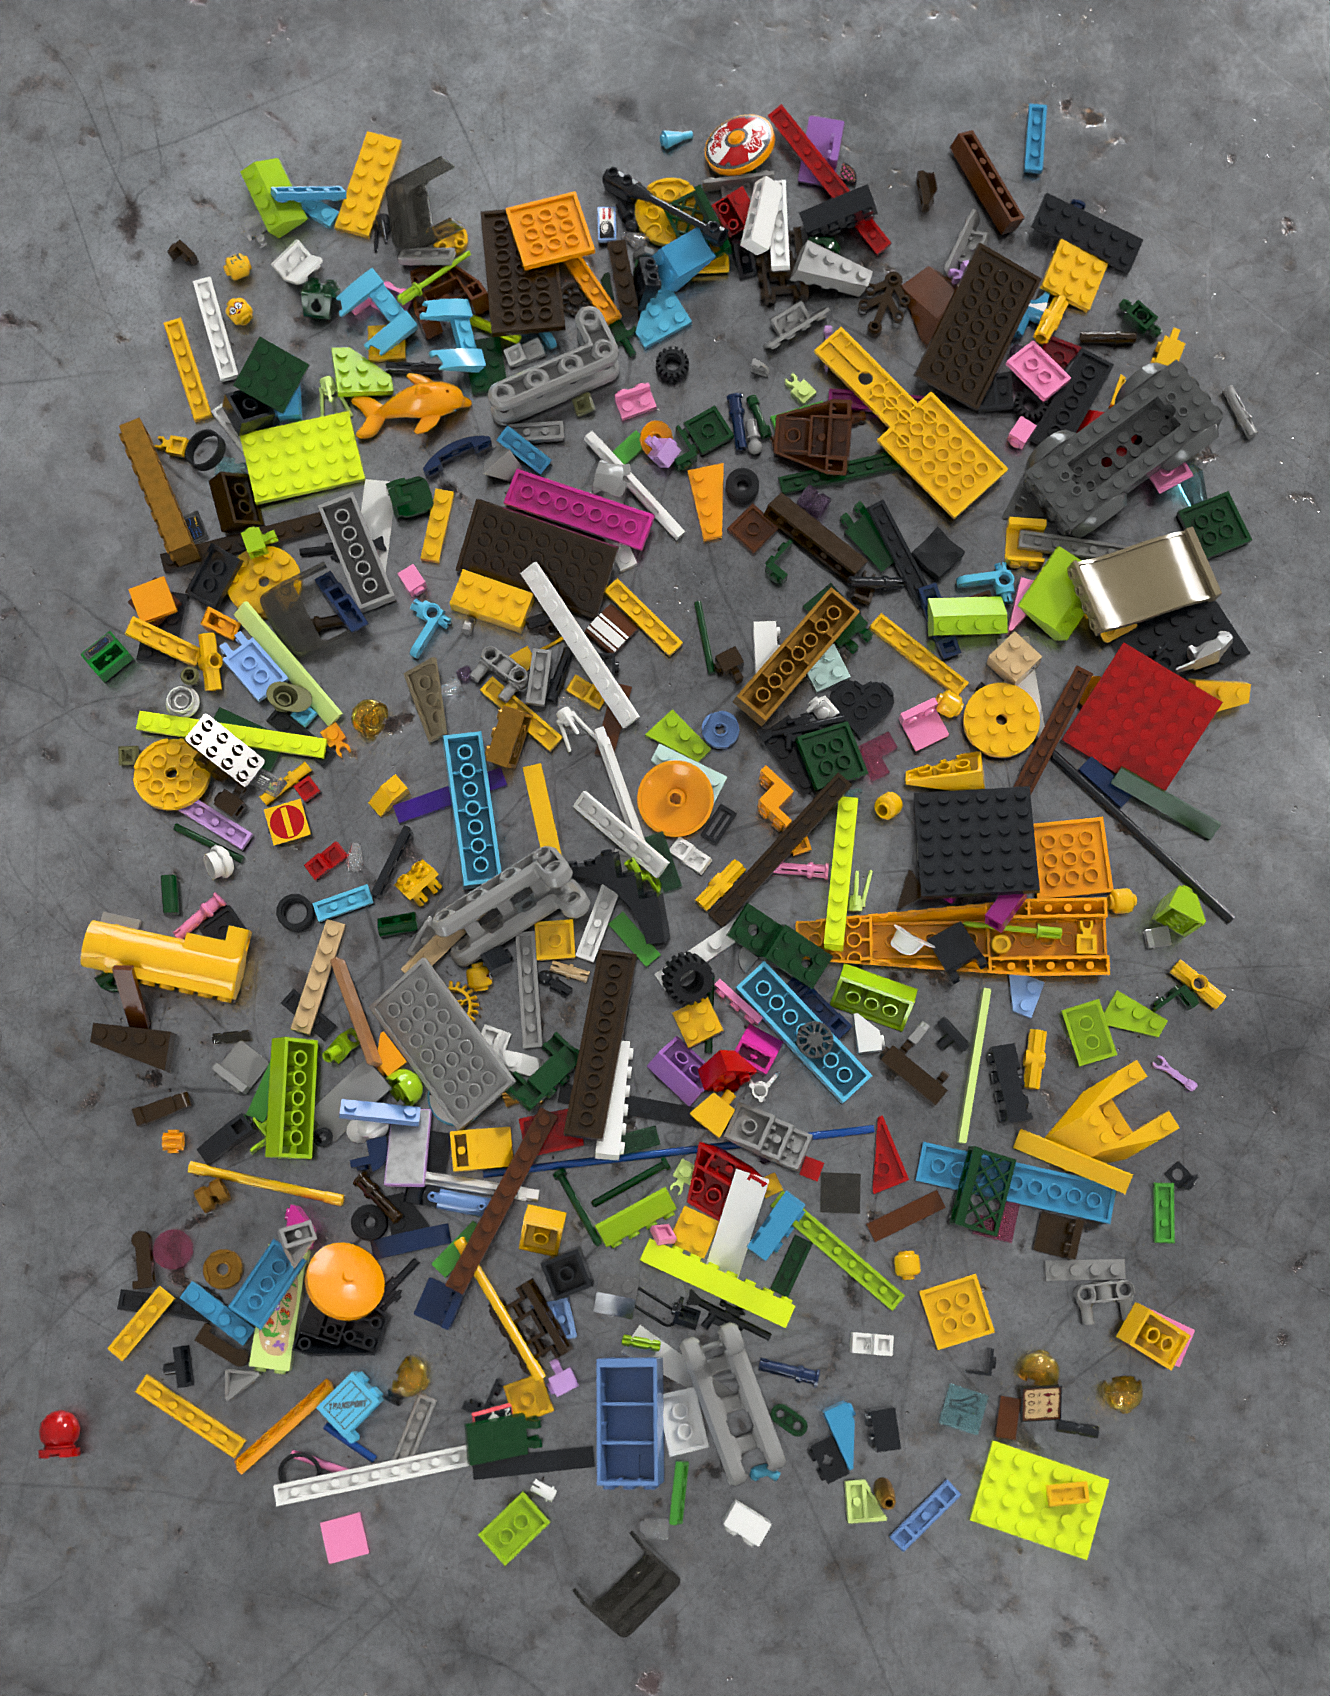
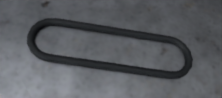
(651, 1316)

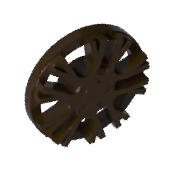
(575, 299)

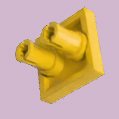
(416, 879)

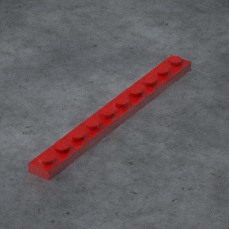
(824, 173)

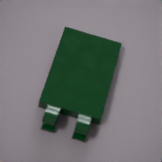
(866, 538)
(856, 627)
(500, 1438)

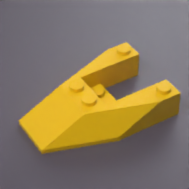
(1097, 1126)

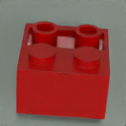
(733, 210)
(725, 1071)

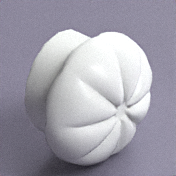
(182, 701)
(218, 862)

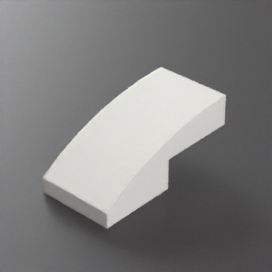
(525, 353)
(690, 855)
(871, 1344)

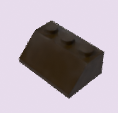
(235, 502)

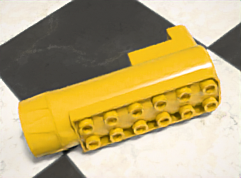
(190, 964)

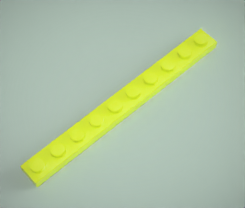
(252, 737)

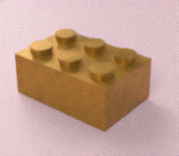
(508, 737)

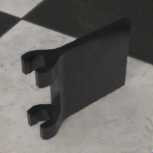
(955, 949)

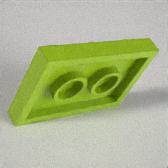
(1089, 1032)
(514, 1528)

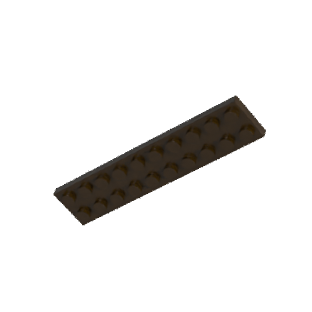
(600, 1045)

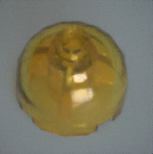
(368, 717)
(1039, 1367)
(411, 1377)
(1123, 1393)

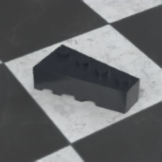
(1008, 1084)

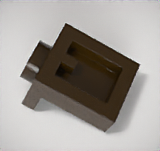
(181, 249)

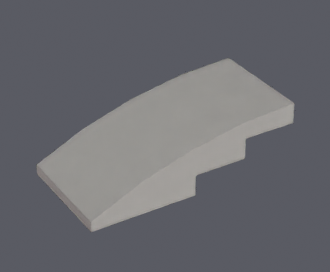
(361, 1085)
(768, 1136)

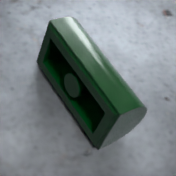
(170, 895)
(397, 924)

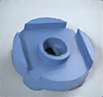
(722, 740)

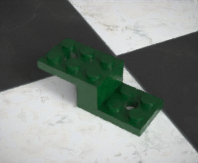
(779, 945)

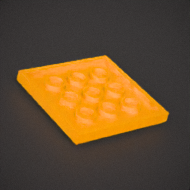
(550, 230)
(1072, 858)

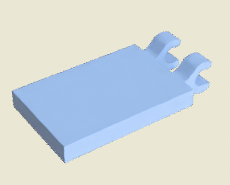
(252, 666)

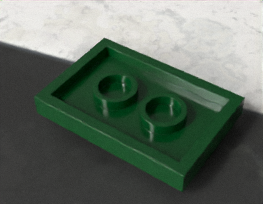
(494, 369)

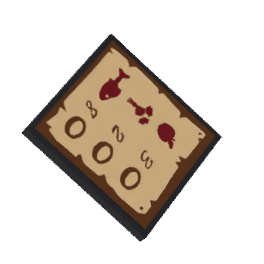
(1041, 1402)

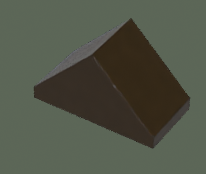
(910, 892)

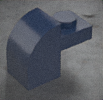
(377, 1155)

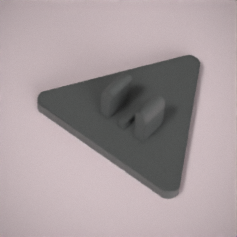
(1022, 505)

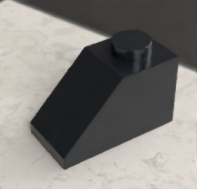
(742, 258)
(497, 960)

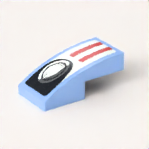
(606, 224)

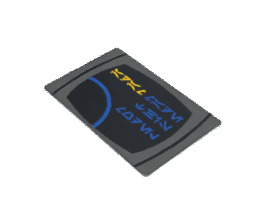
(196, 527)

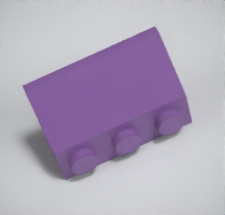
(679, 1070)

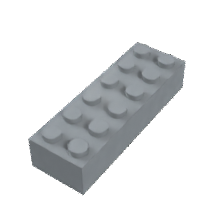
(357, 552)

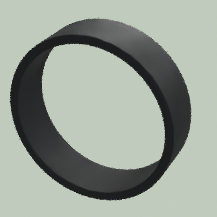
(215, 459)

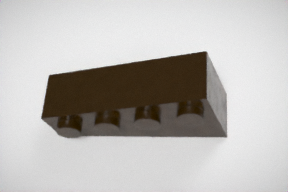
(140, 1044)

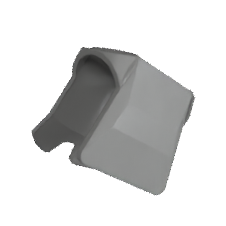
(609, 481)

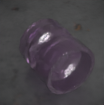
(813, 501)

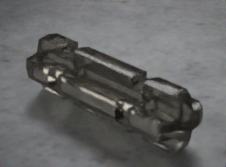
(230, 1037)

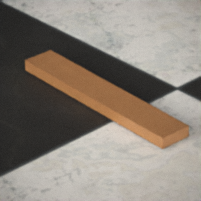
(356, 1012)

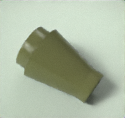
(190, 676)

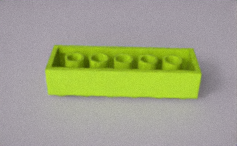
(291, 1098)

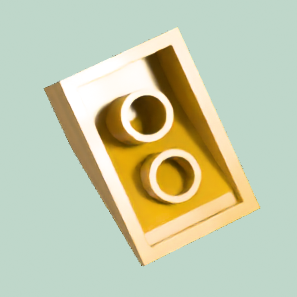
(1153, 1336)

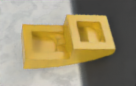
(585, 692)

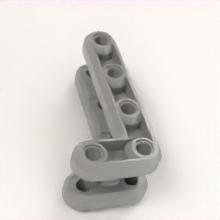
(595, 352)
(552, 890)
(748, 1398)

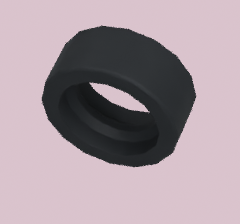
(295, 898)

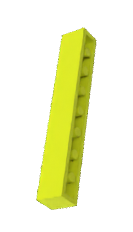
(840, 874)
(718, 1283)

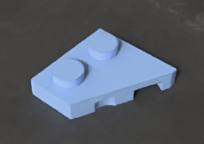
(562, 1311)

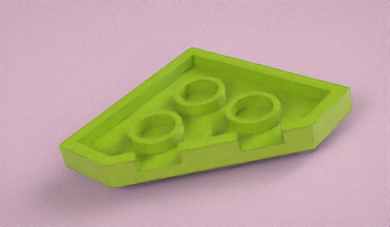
(358, 375)

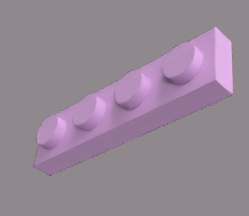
(218, 824)

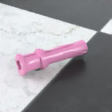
(809, 870)
(206, 910)

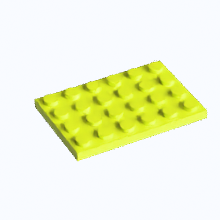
(302, 458)
(1015, 1500)

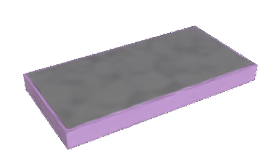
(408, 1153)

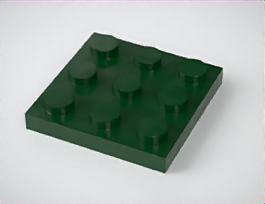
(271, 375)
(1216, 524)
(830, 752)

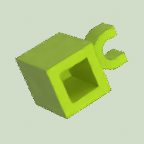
(256, 542)

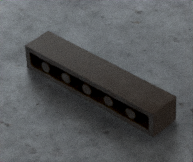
(815, 537)

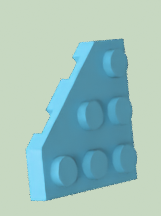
(661, 318)

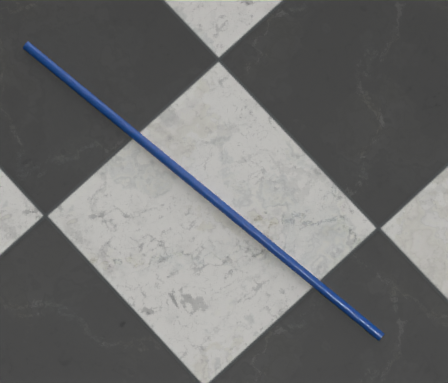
(667, 1152)

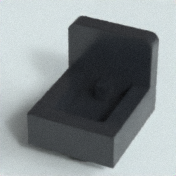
(685, 1315)

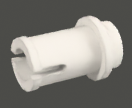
(544, 1491)

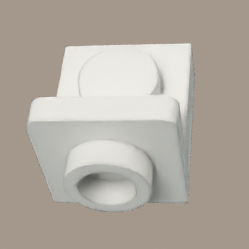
(822, 708)

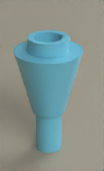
(671, 138)

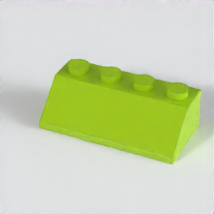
(277, 216)
(966, 616)
(1180, 911)
(873, 997)
(636, 1217)

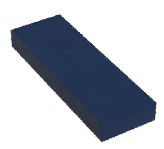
(1101, 778)

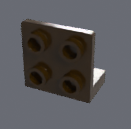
(1058, 1235)

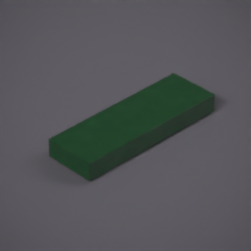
(791, 1266)

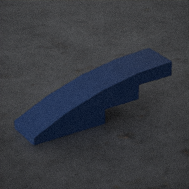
(341, 602)

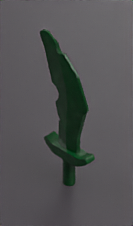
(618, 329)

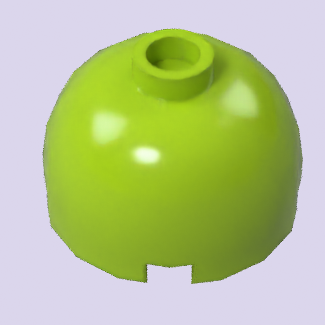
(405, 1086)

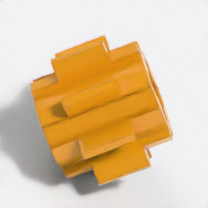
(173, 1141)

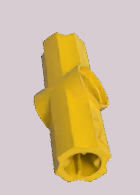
(1050, 319)
(210, 661)
(720, 885)
(1187, 975)
(1034, 1059)

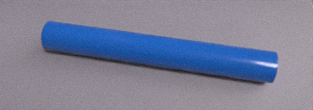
(355, 1446)

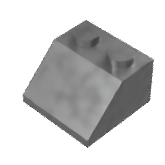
(616, 1295)

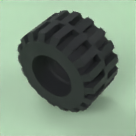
(677, 968)

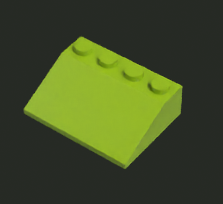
(1053, 599)

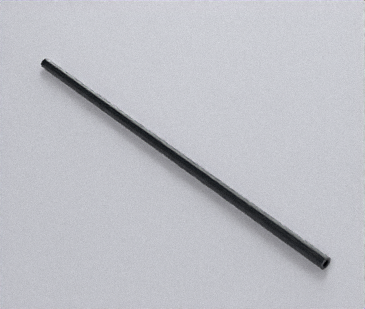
(1138, 833)

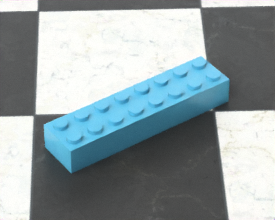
(471, 808)
(786, 1015)

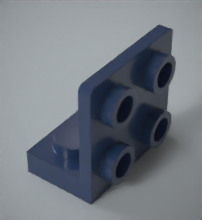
(439, 1304)

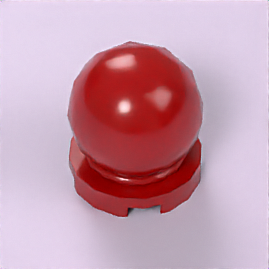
(58, 1434)

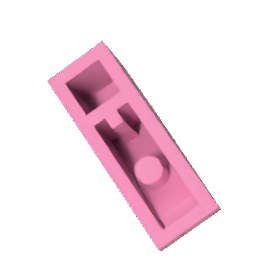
(1017, 614)

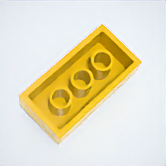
(492, 601)

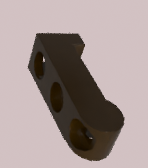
(161, 1109)
(144, 1259)
(221, 1347)

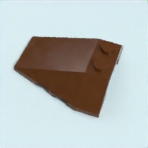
(929, 297)
(817, 436)

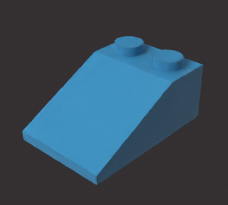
(683, 259)
(842, 1427)

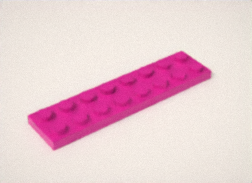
(579, 509)

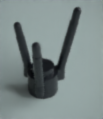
(383, 226)

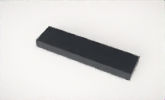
(284, 723)
(391, 862)

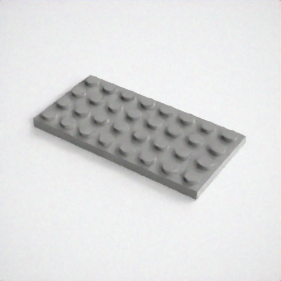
(442, 1044)

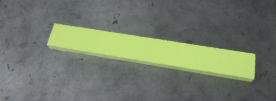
(287, 662)
(973, 1066)

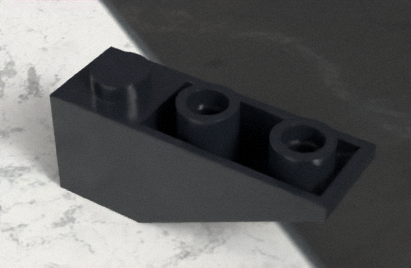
(226, 1138)

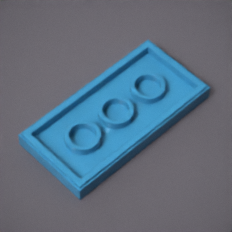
(266, 1286)

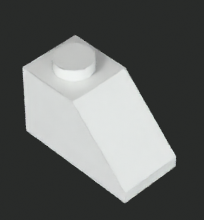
(866, 1036)
(521, 1063)

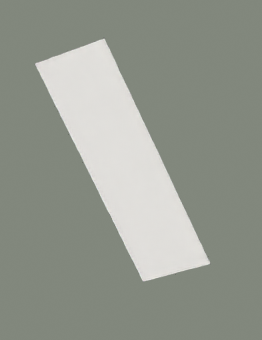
(378, 514)
(737, 1222)
(673, 1362)

